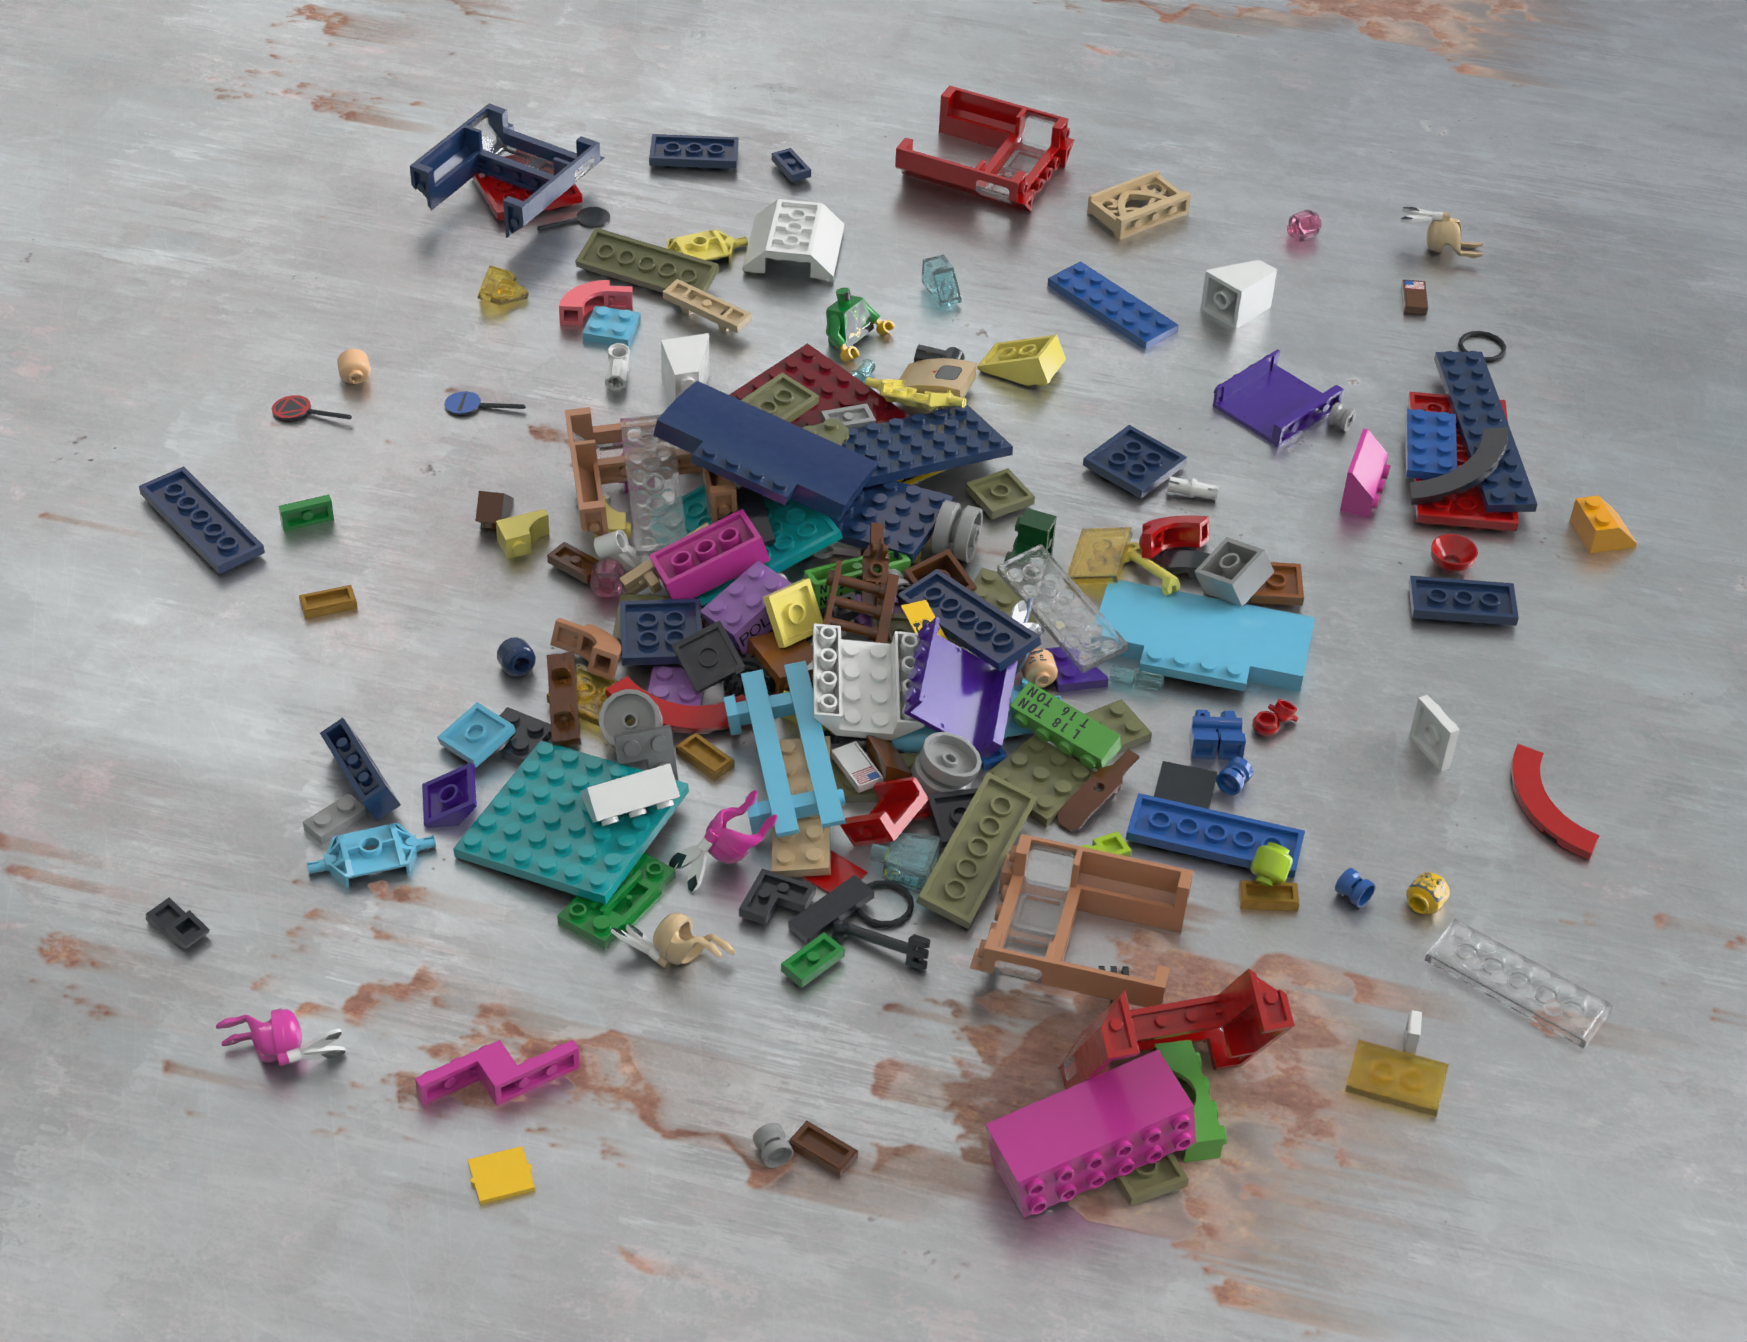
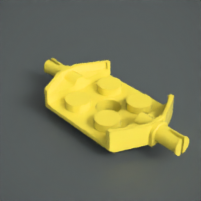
(712, 245)
(894, 391)

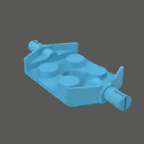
(349, 859)

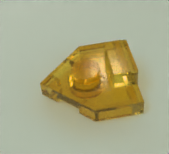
(501, 287)

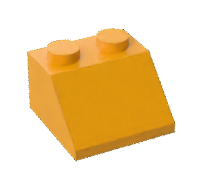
(1600, 526)

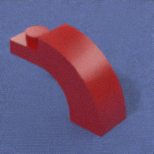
(1173, 532)

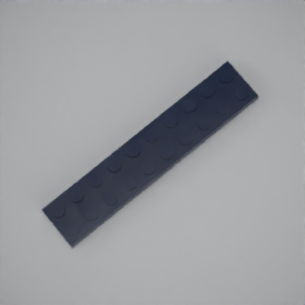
(1479, 408)

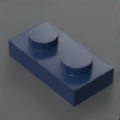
(791, 165)

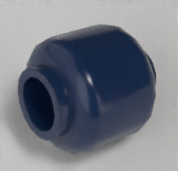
(516, 657)

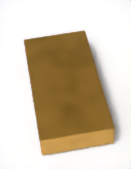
(328, 601)
(705, 756)
(1278, 897)

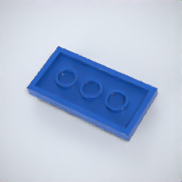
(1430, 444)

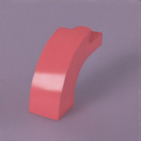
(581, 300)

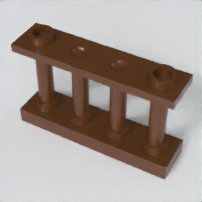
(880, 612)

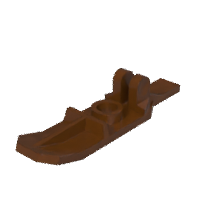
(875, 556)
(1088, 800)

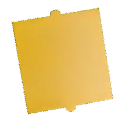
(501, 1175)

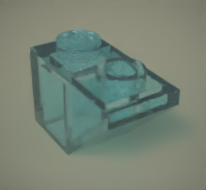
(940, 280)

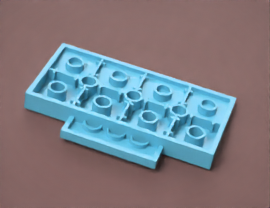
(1208, 637)

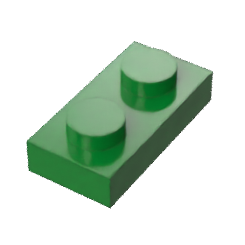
(306, 512)
(812, 960)

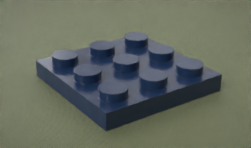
(1135, 461)
(653, 627)

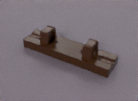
(563, 699)

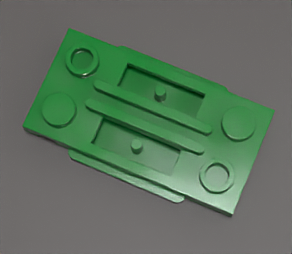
(626, 906)

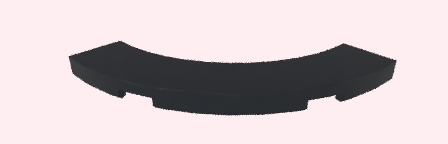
(1466, 476)

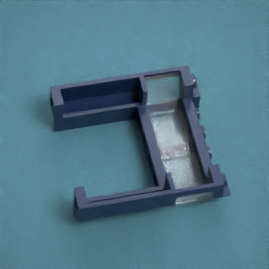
(493, 148)

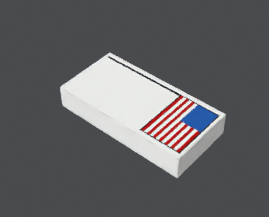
(856, 766)

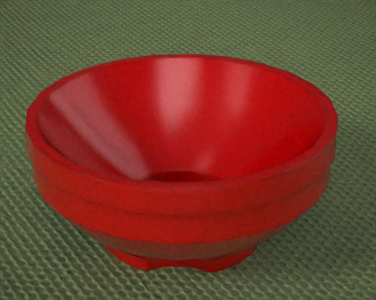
(1453, 548)

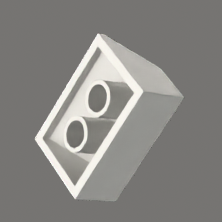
(631, 794)

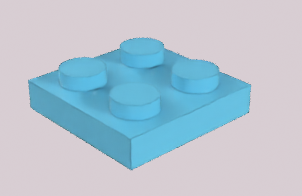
(611, 326)
(476, 734)

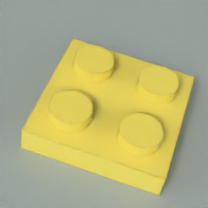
(793, 612)

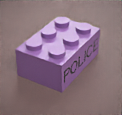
(742, 605)

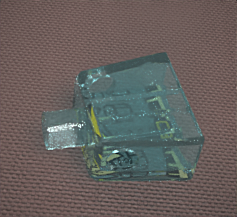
(908, 859)

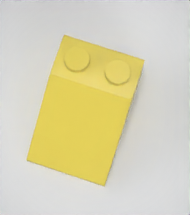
(1025, 360)

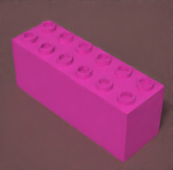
(1091, 1133)

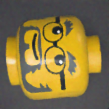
(1427, 893)

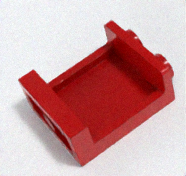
(896, 808)

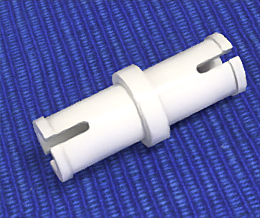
(1192, 488)

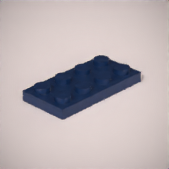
(694, 151)
(1463, 600)

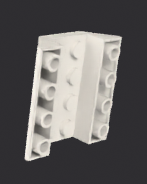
(795, 233)
(862, 684)

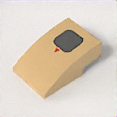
(940, 375)

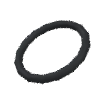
(1486, 334)
(907, 914)

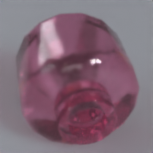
(1304, 225)
(605, 578)

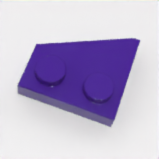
(1071, 678)

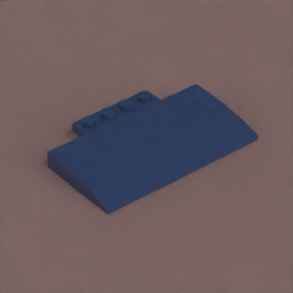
(764, 451)

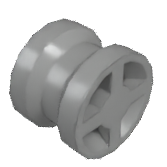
(1341, 416)

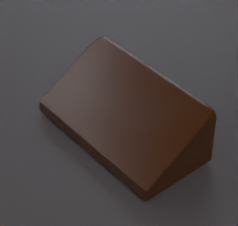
(886, 759)

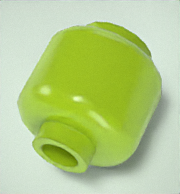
(1271, 864)

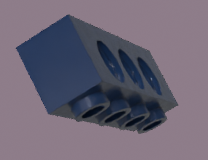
(360, 769)

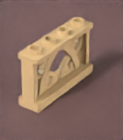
(1161, 207)

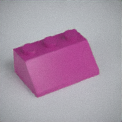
(1365, 476)

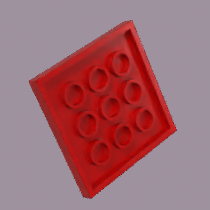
(496, 191)

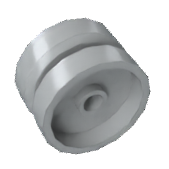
(957, 530)
(623, 706)
(946, 763)

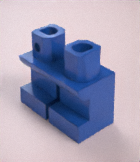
(1216, 735)

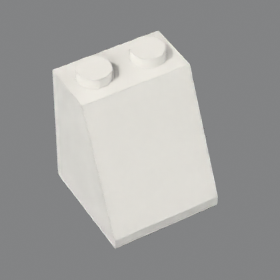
(1238, 292)
(684, 363)

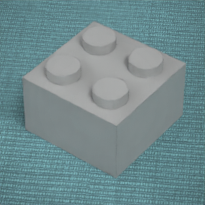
(1234, 571)

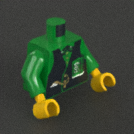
(851, 320)

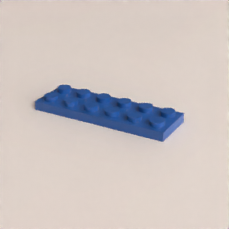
(1113, 305)
(1207, 832)

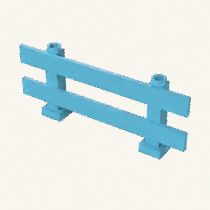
(761, 712)

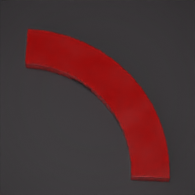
(683, 717)
(1541, 810)

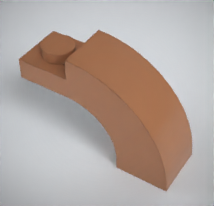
(591, 643)

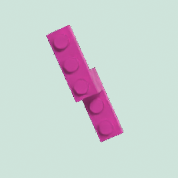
(497, 1072)

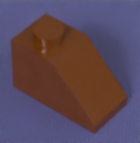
(492, 507)

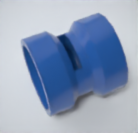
(1234, 775)
(1355, 887)

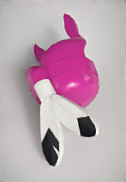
(721, 843)
(281, 1038)

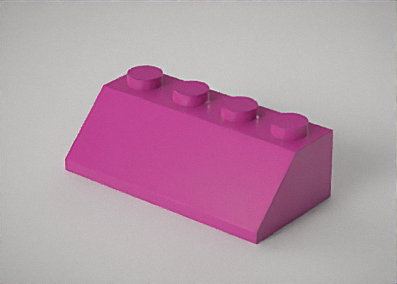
(709, 556)

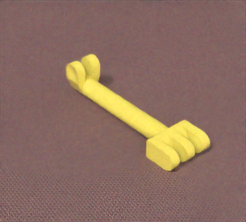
(1169, 583)

